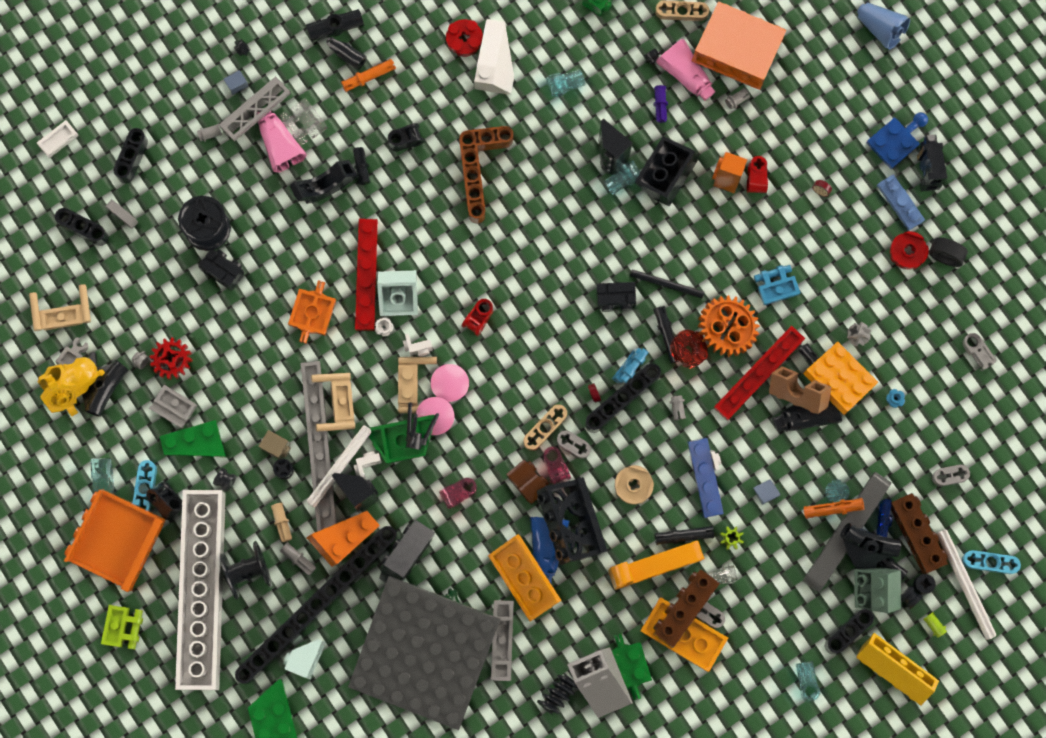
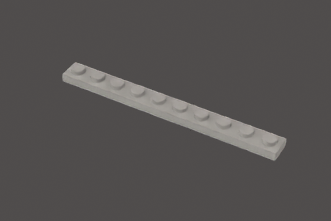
(318, 442)

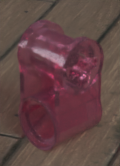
(556, 467)
(454, 494)

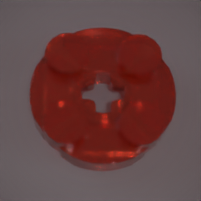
(694, 340)

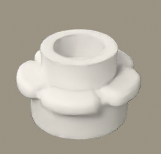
(384, 322)

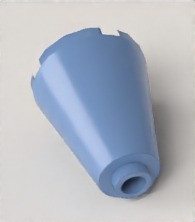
(883, 23)

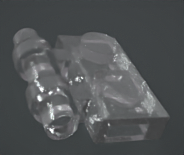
(308, 117)

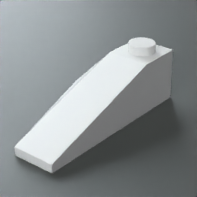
(494, 63)

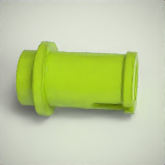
(935, 625)

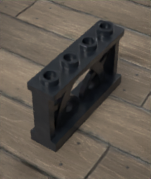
(559, 534)

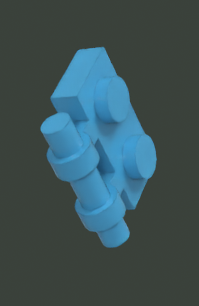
(777, 290)
(628, 368)

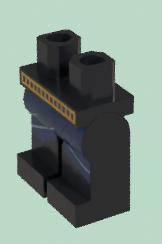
(932, 164)

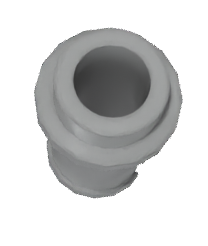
(737, 98)
(209, 132)
(677, 406)

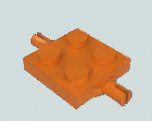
(312, 312)

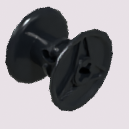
(204, 223)
(245, 570)

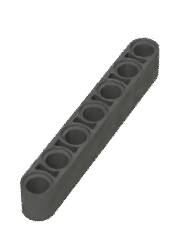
(835, 547)

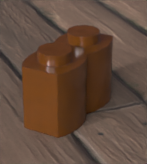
(526, 480)

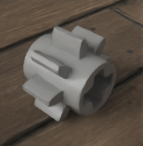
(859, 334)

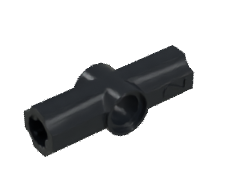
(346, 22)

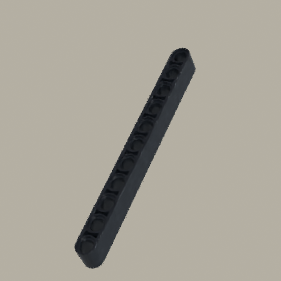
(307, 608)

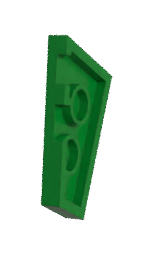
(198, 440)

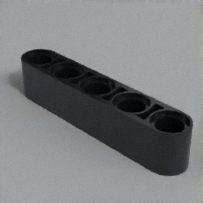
(627, 390)

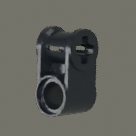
(406, 136)
(165, 501)

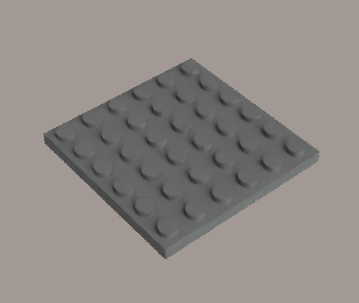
(424, 652)

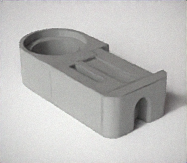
(980, 353)

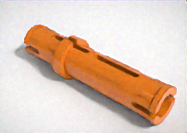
(368, 75)
(842, 506)

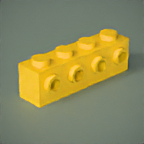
(897, 669)

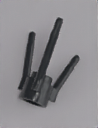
(415, 439)

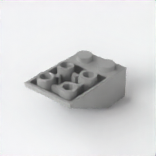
(600, 682)

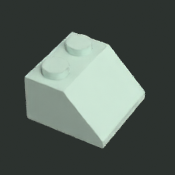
(397, 293)
(304, 658)

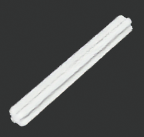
(339, 466)

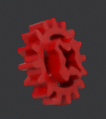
(178, 356)

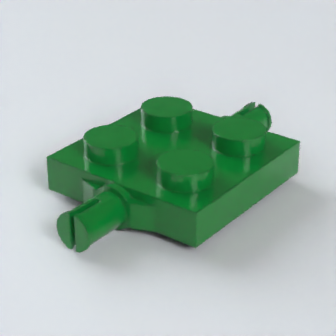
(631, 664)

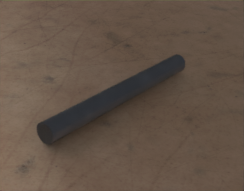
(666, 283)

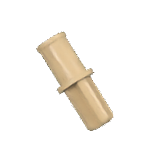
(281, 522)

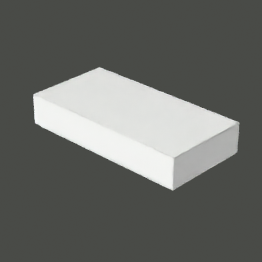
(57, 139)

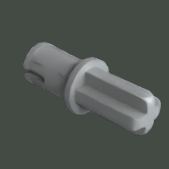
(298, 559)

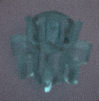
(837, 490)

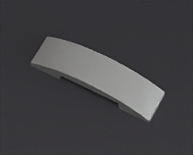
(502, 641)

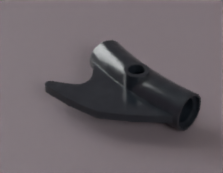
(102, 389)
(868, 548)

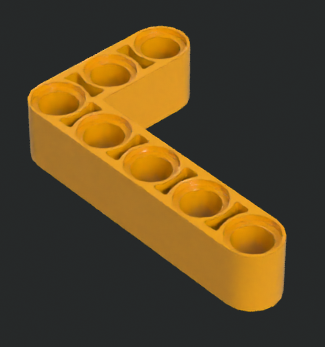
(628, 574)

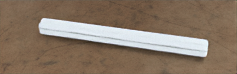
(966, 585)

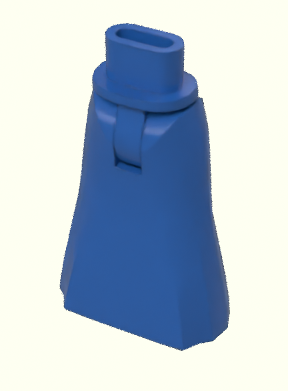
(543, 546)

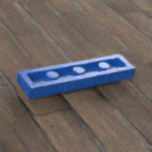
(705, 477)

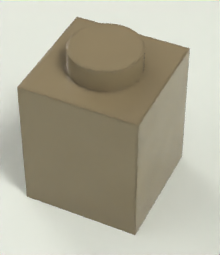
(275, 445)

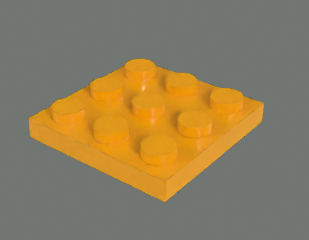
(844, 374)

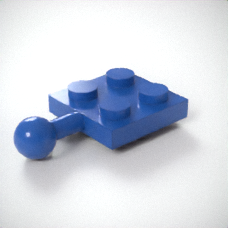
(894, 140)

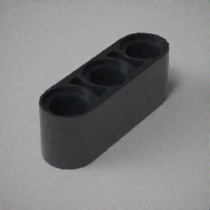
(130, 147)
(87, 233)
(855, 624)

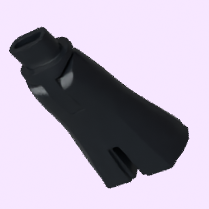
(799, 418)

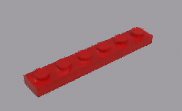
(366, 275)
(759, 373)

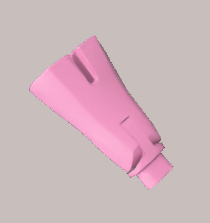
(679, 64)
(279, 143)

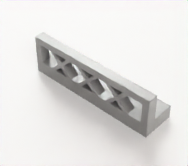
(252, 107)

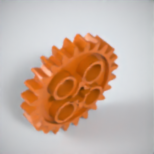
(744, 334)

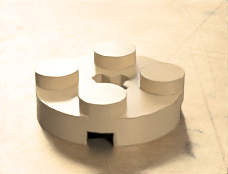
(643, 479)

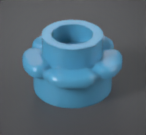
(895, 403)

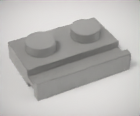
(173, 406)

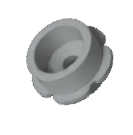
(140, 360)

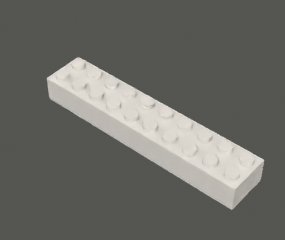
(200, 590)

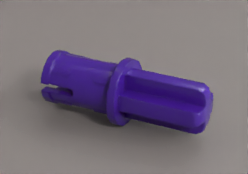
(660, 103)

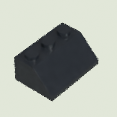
(613, 148)
(666, 170)
(358, 491)

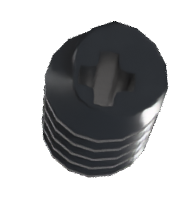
(557, 694)

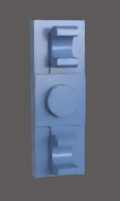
(901, 202)

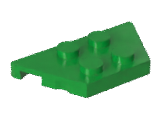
(391, 440)
(272, 714)

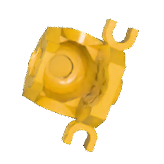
(66, 383)

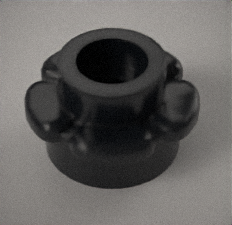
(241, 47)
(652, 56)

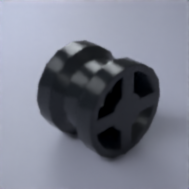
(280, 466)
(224, 479)
(919, 584)
(910, 597)

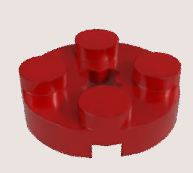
(462, 27)
(904, 260)

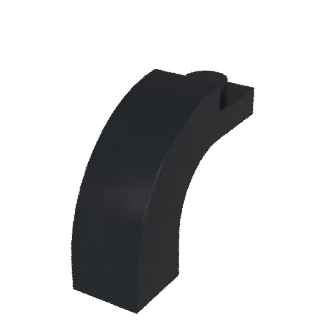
(325, 184)

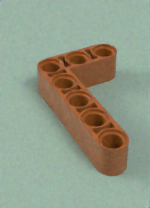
(474, 167)

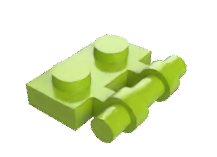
(116, 625)

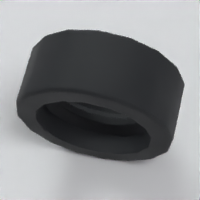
(948, 252)

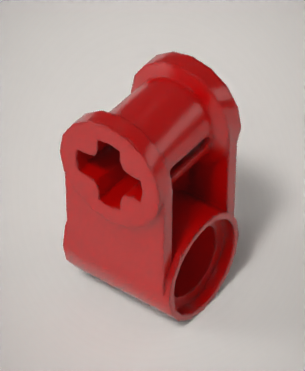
(757, 178)
(477, 317)

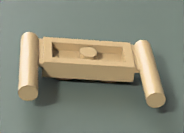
(61, 316)
(409, 381)
(341, 401)

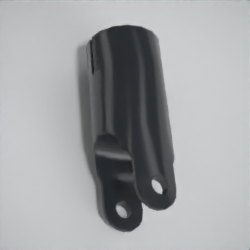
(347, 53)

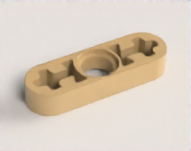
(676, 16)
(532, 434)

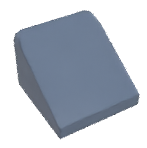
(236, 82)
(766, 491)

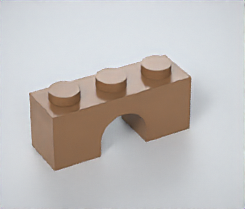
(785, 386)

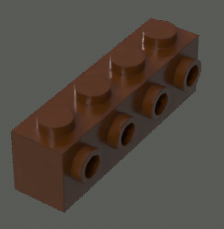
(918, 534)
(686, 608)

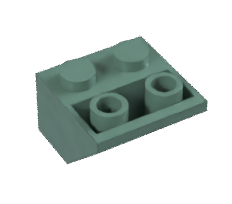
(877, 589)

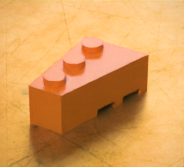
(729, 172)
(341, 538)

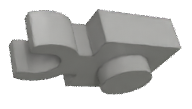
(70, 354)

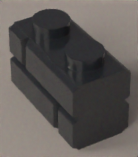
(221, 269)
(616, 295)

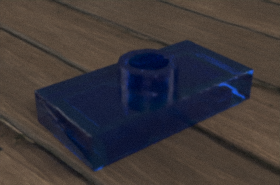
(884, 518)

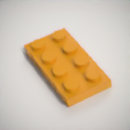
(524, 577)
(698, 644)

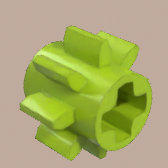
(736, 536)

